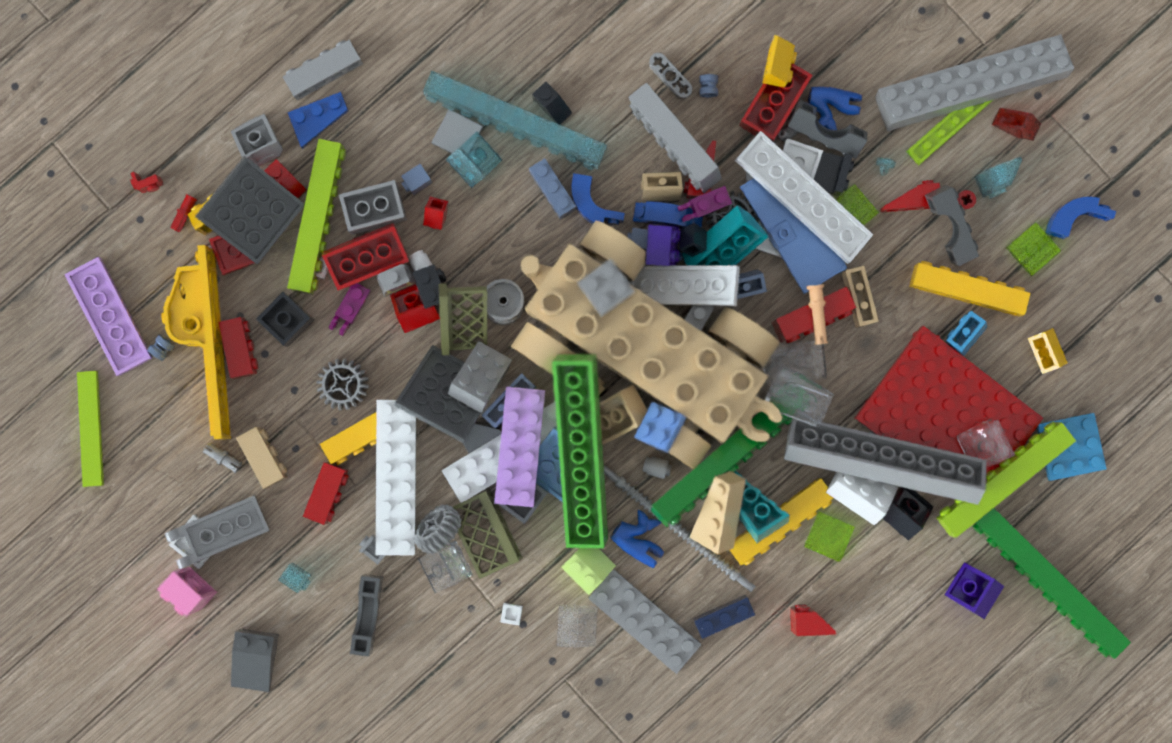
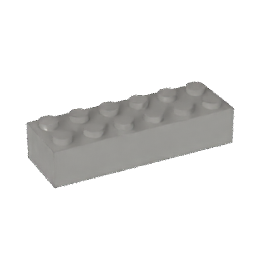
(674, 138)

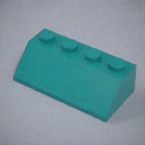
(729, 240)

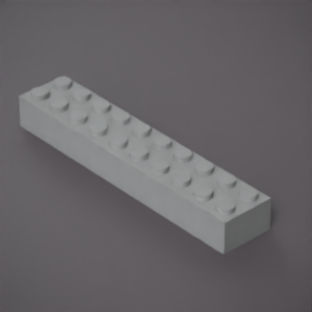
(974, 82)
(887, 460)

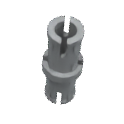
(222, 457)

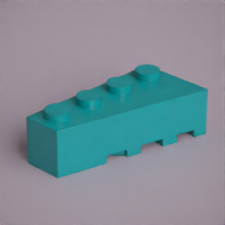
(760, 514)

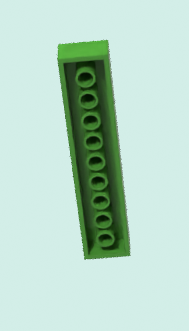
(580, 450)

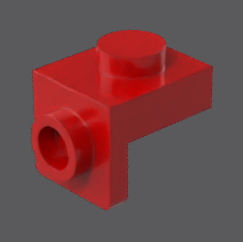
(146, 185)

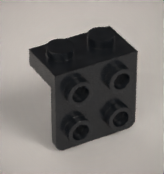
(833, 172)
(428, 283)

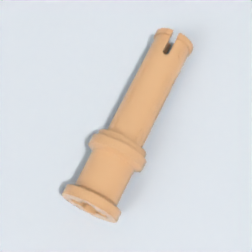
(817, 303)

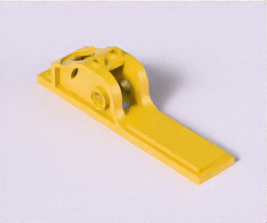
(203, 308)

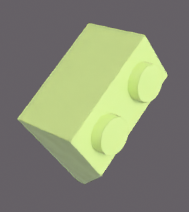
(588, 568)

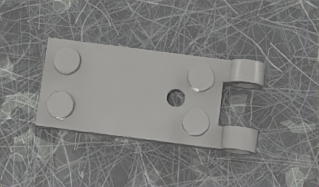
(227, 529)

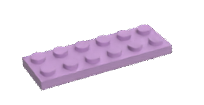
(108, 316)
(519, 447)

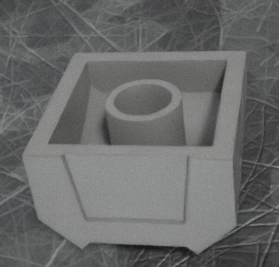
(257, 140)

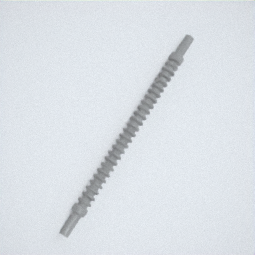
(735, 574)

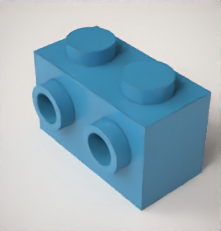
(967, 333)

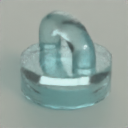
(885, 164)

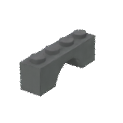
(846, 140)
(961, 245)
(368, 608)

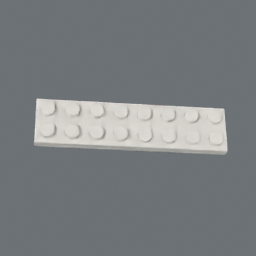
(804, 197)
(480, 467)
(395, 480)

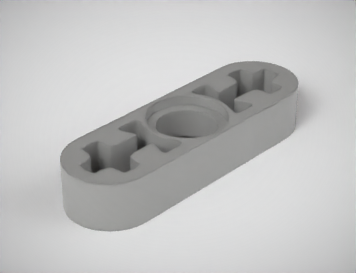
(657, 69)

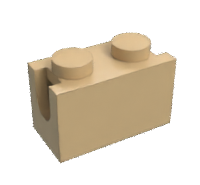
(661, 186)

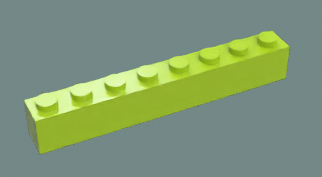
(316, 216)
(1008, 477)

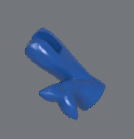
(837, 98)
(637, 548)

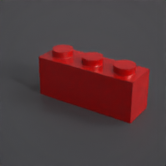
(238, 347)
(326, 493)

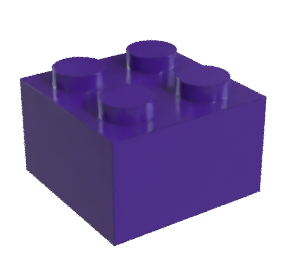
(663, 245)

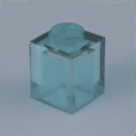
(295, 578)

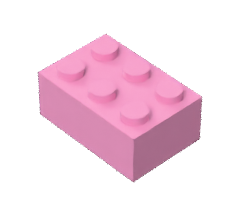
(186, 591)

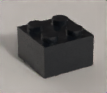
(285, 319)

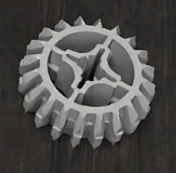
(347, 391)
(437, 529)

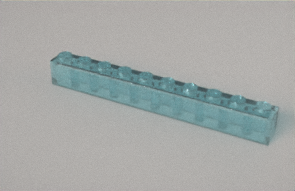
(514, 120)

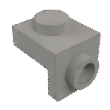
(368, 547)

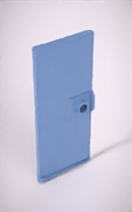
(802, 251)

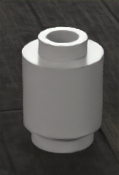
(657, 467)

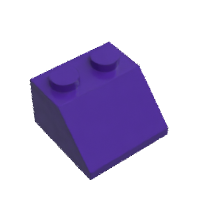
(974, 590)

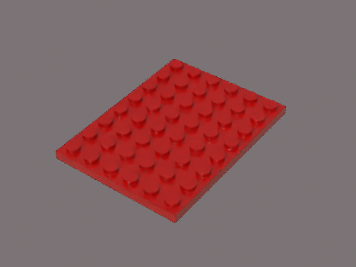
(940, 394)

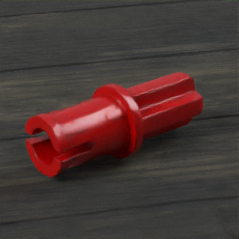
(182, 214)

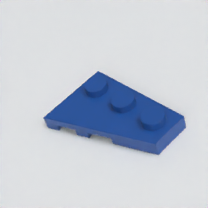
(316, 117)

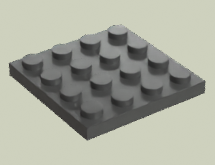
(250, 210)
(428, 396)

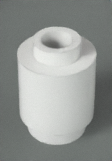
(419, 260)

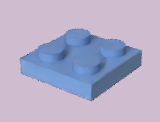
(660, 427)

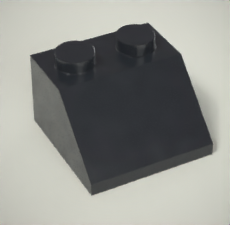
(908, 512)

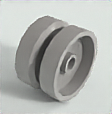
(513, 308)

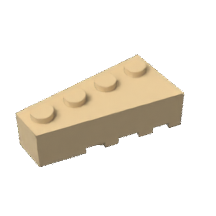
(720, 513)

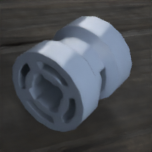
(708, 85)
(157, 349)

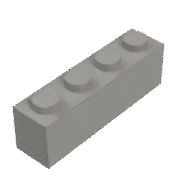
(322, 70)

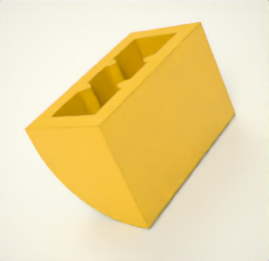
(1047, 350)

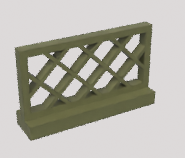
(446, 316)
(500, 530)

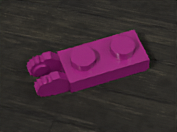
(706, 203)
(350, 307)

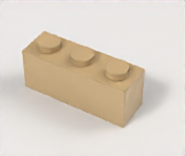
(858, 286)
(262, 457)

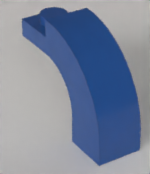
(586, 207)
(663, 214)
(1063, 218)

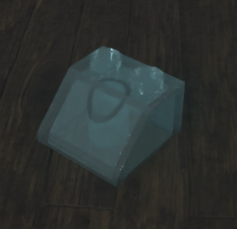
(474, 159)
(996, 179)

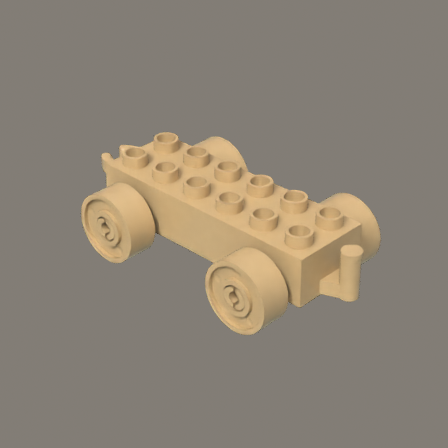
(651, 344)

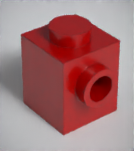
(435, 213)

